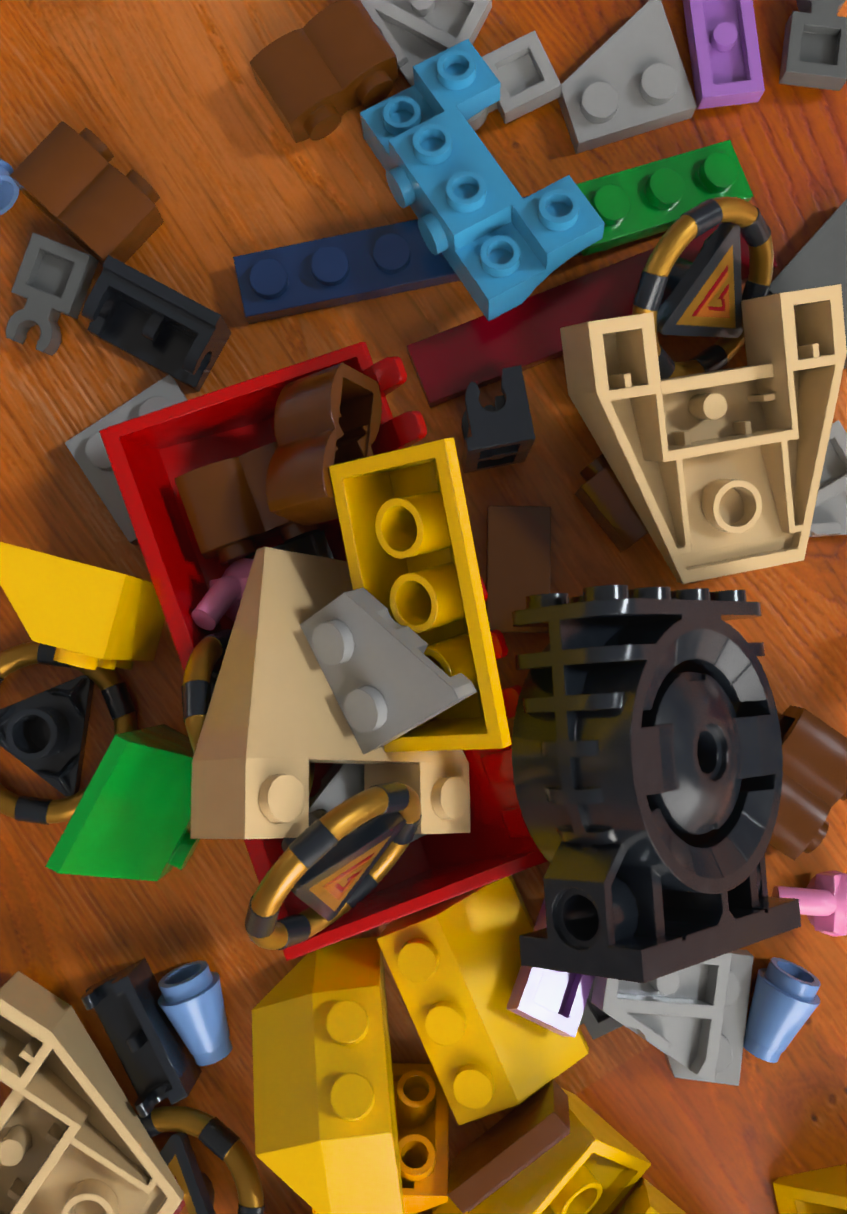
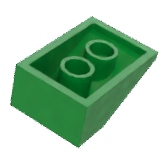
(133, 811)

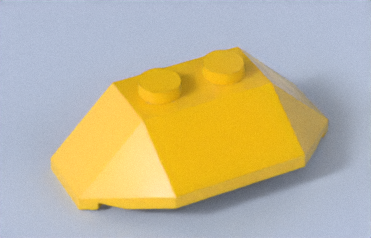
(328, 1082)

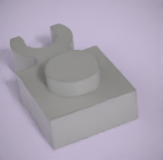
(524, 77)

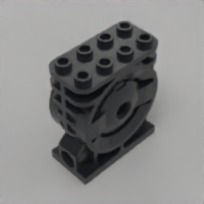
(648, 780)

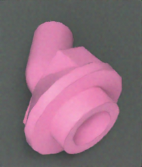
(223, 595)
(822, 901)

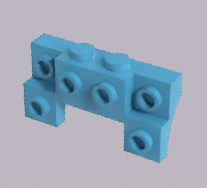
(461, 193)

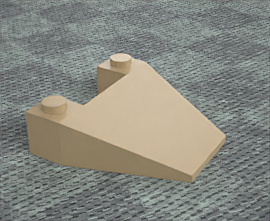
(720, 457)
(280, 714)
(67, 1125)

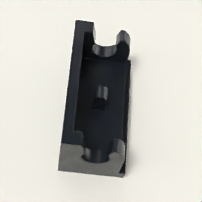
(155, 323)
(497, 433)
(143, 1036)

